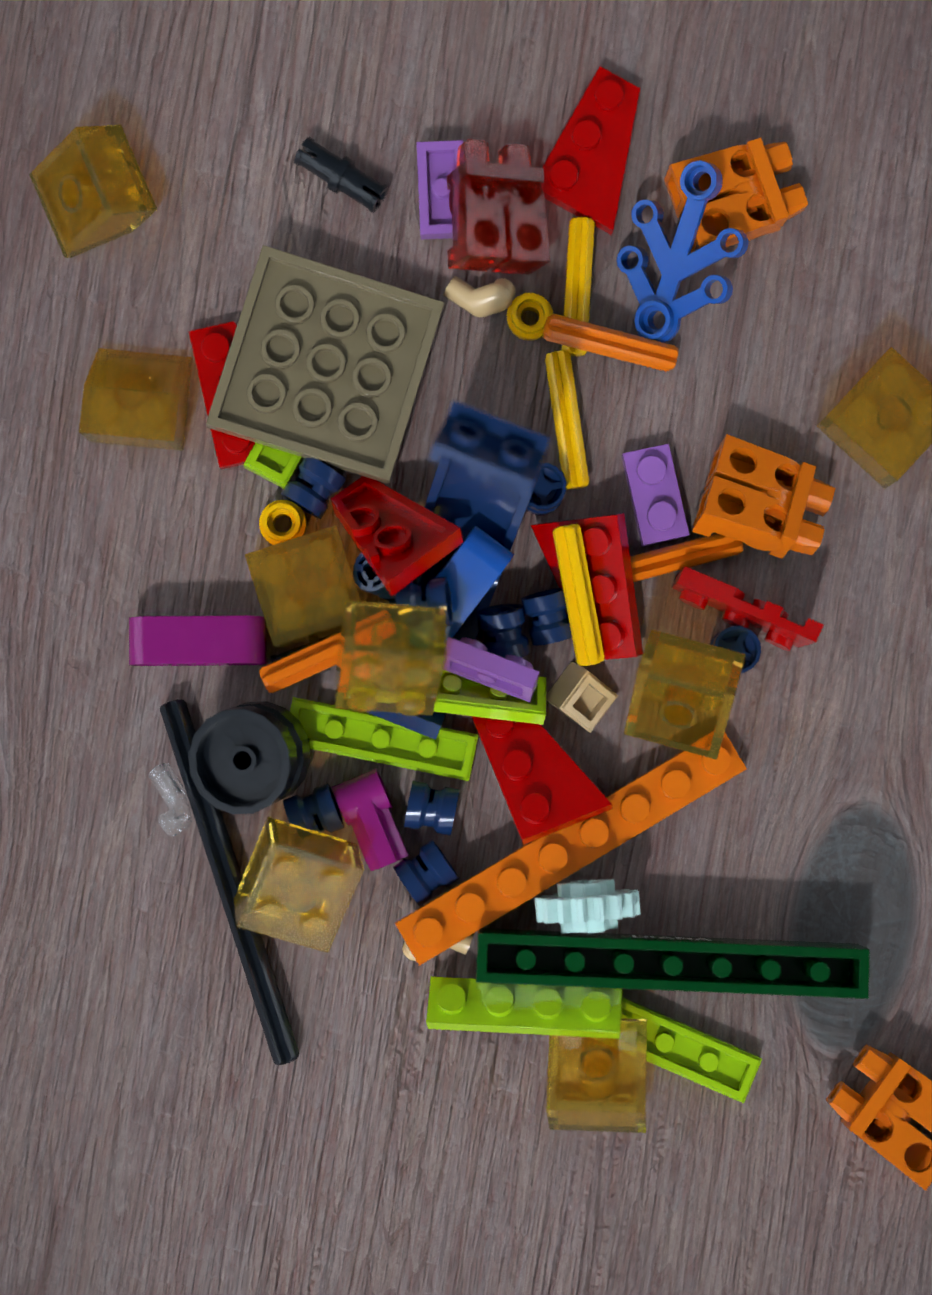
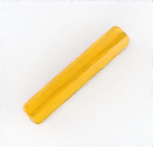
(579, 273)
(567, 419)
(578, 595)

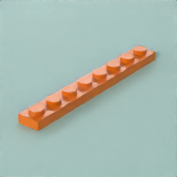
(564, 852)

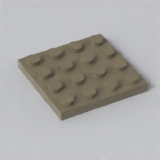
(325, 364)

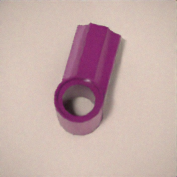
(367, 808)

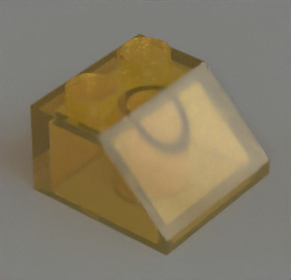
(92, 189)
(136, 399)
(599, 1081)

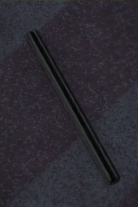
(227, 879)

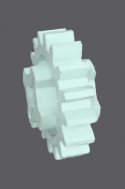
(587, 906)

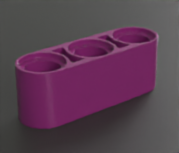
(197, 640)

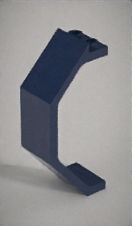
(481, 481)

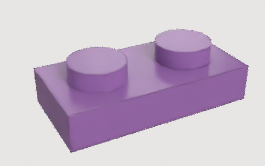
(434, 163)
(655, 495)
(508, 674)

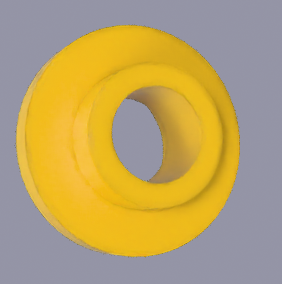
(523, 303)
(273, 512)

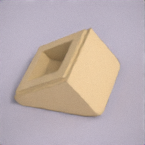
(581, 696)

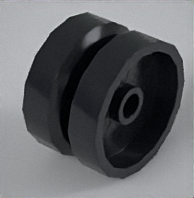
(249, 757)

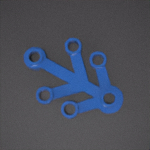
(677, 261)

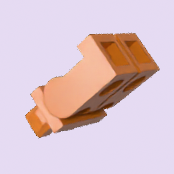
(748, 192)
(762, 499)
(885, 1109)

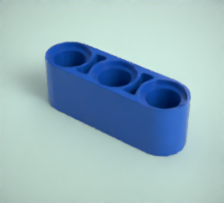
(472, 573)

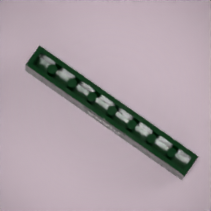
(672, 963)

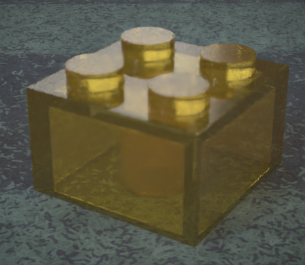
(884, 419)
(303, 585)
(390, 658)
(684, 693)
(298, 885)

